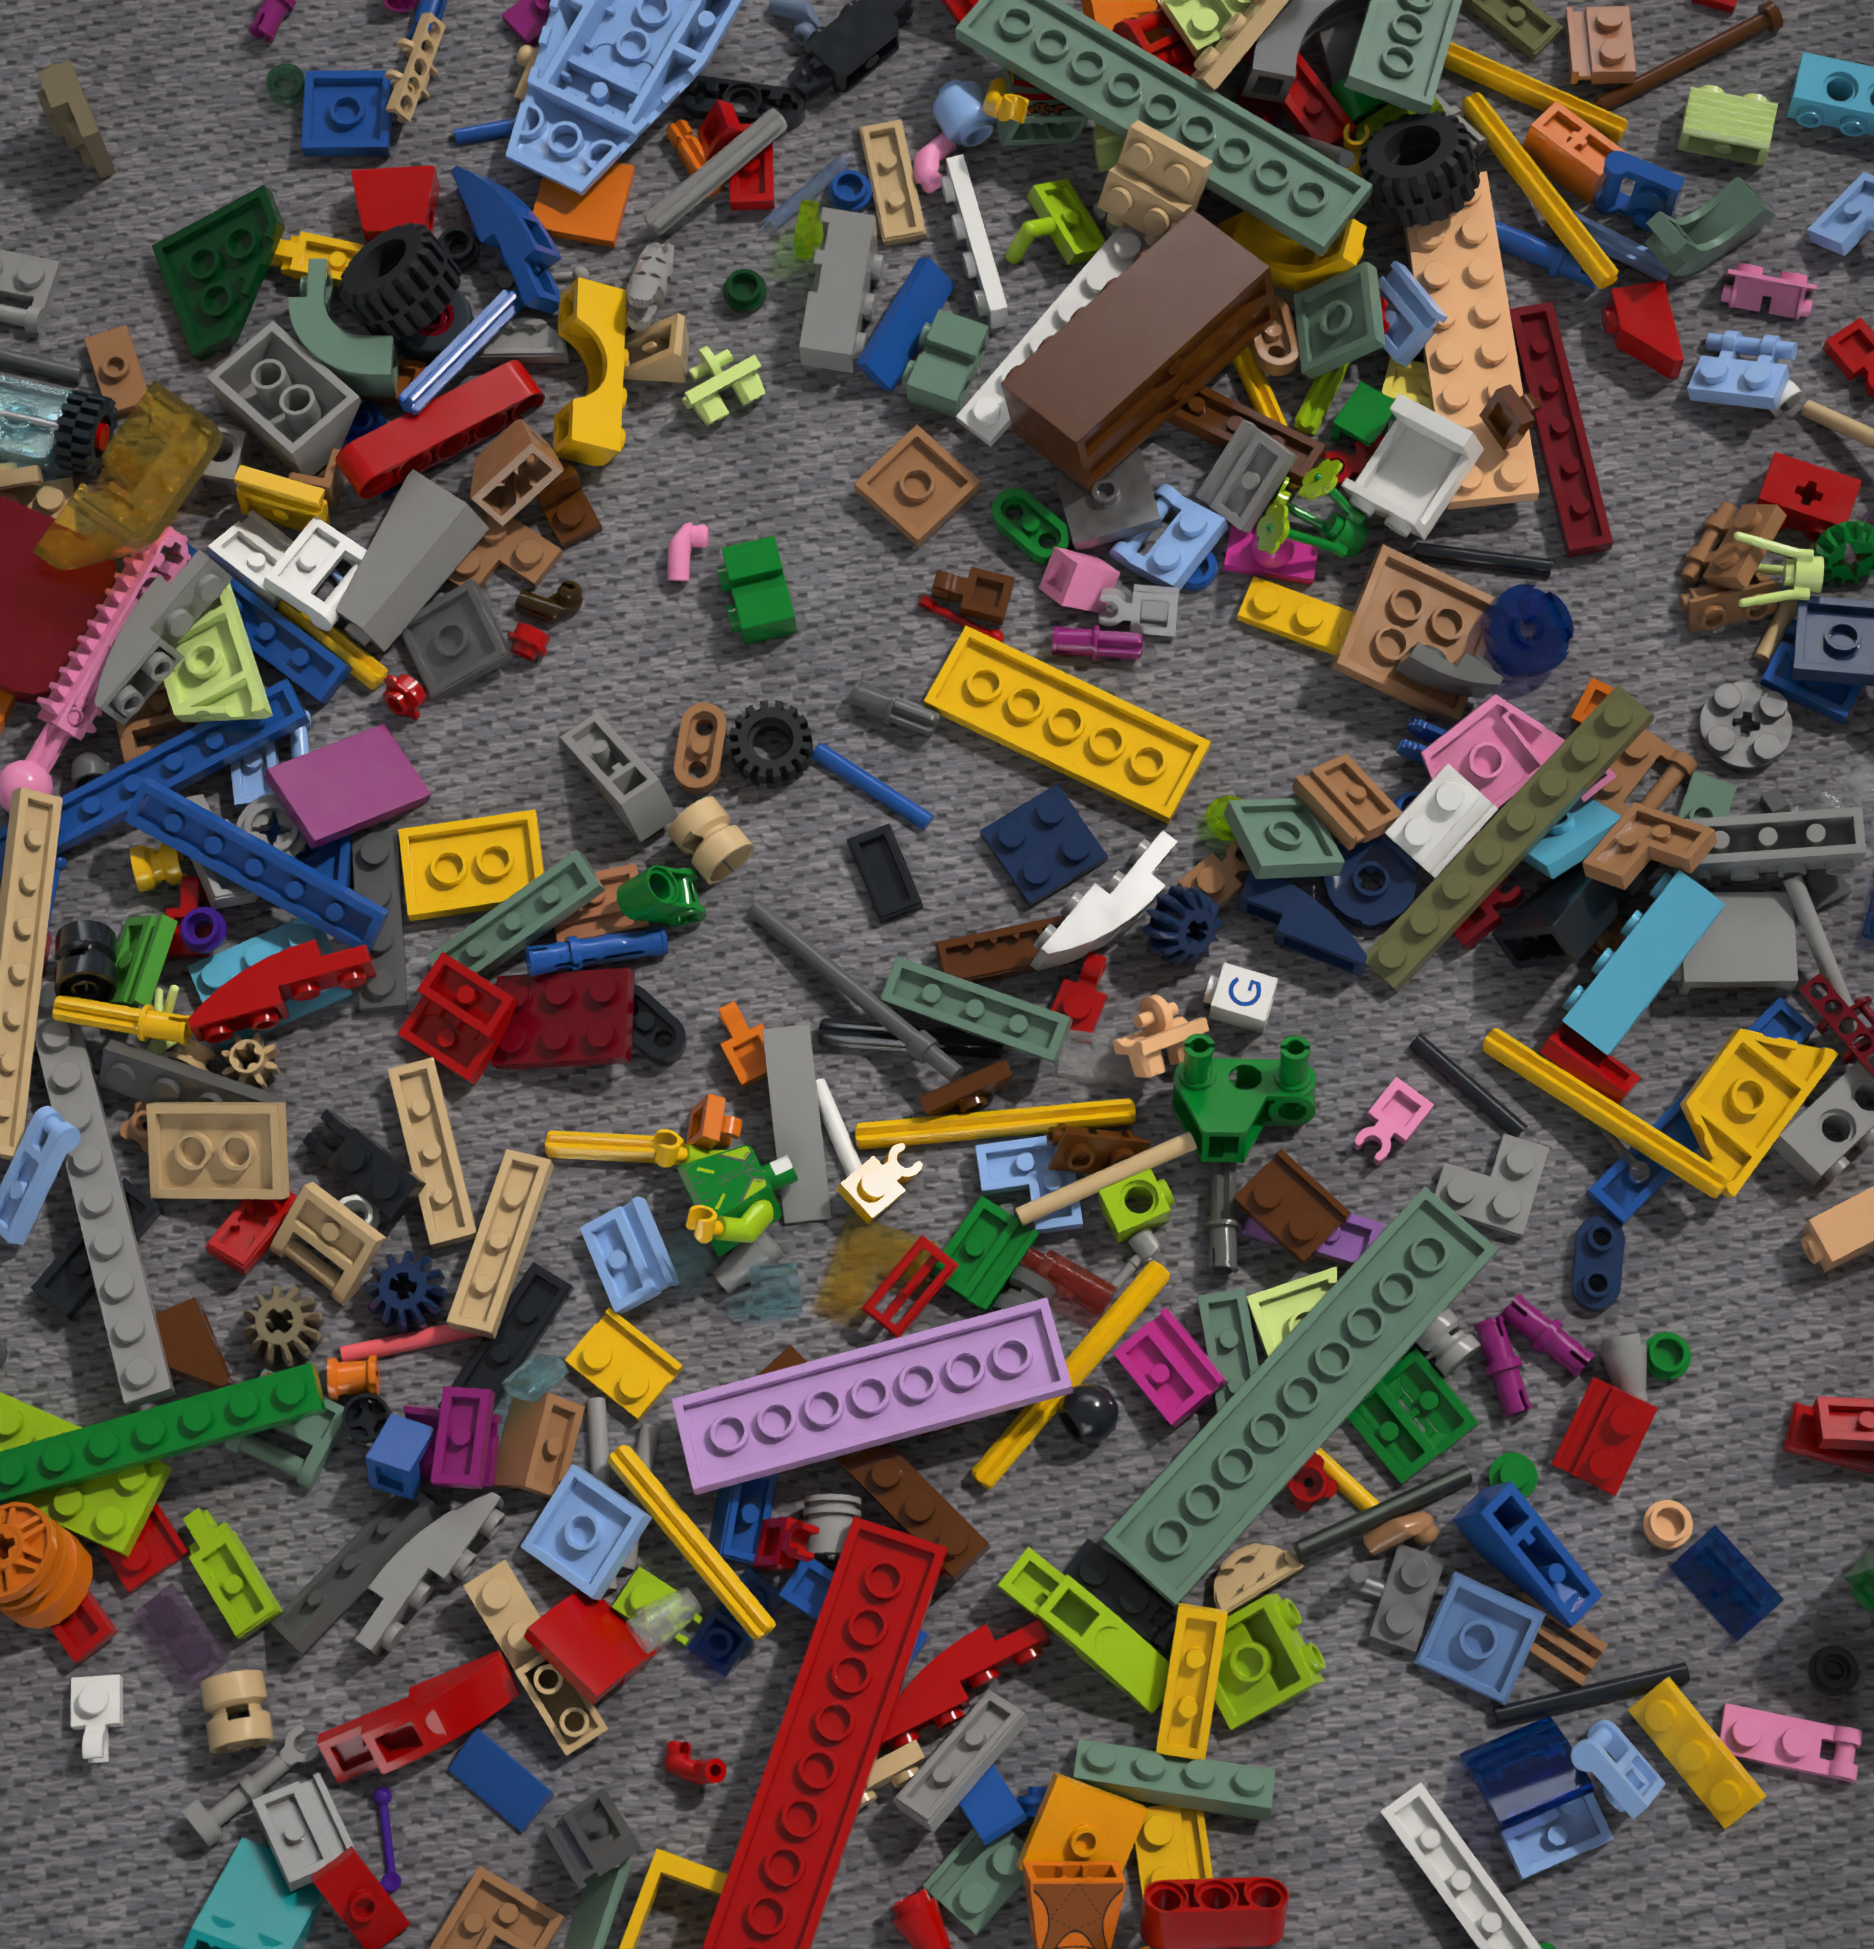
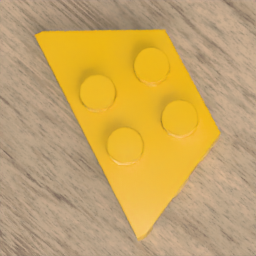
(1750, 1098)

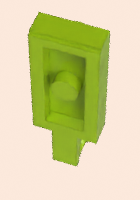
(230, 1575)

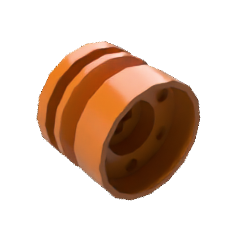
(41, 1567)

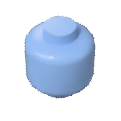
(961, 113)

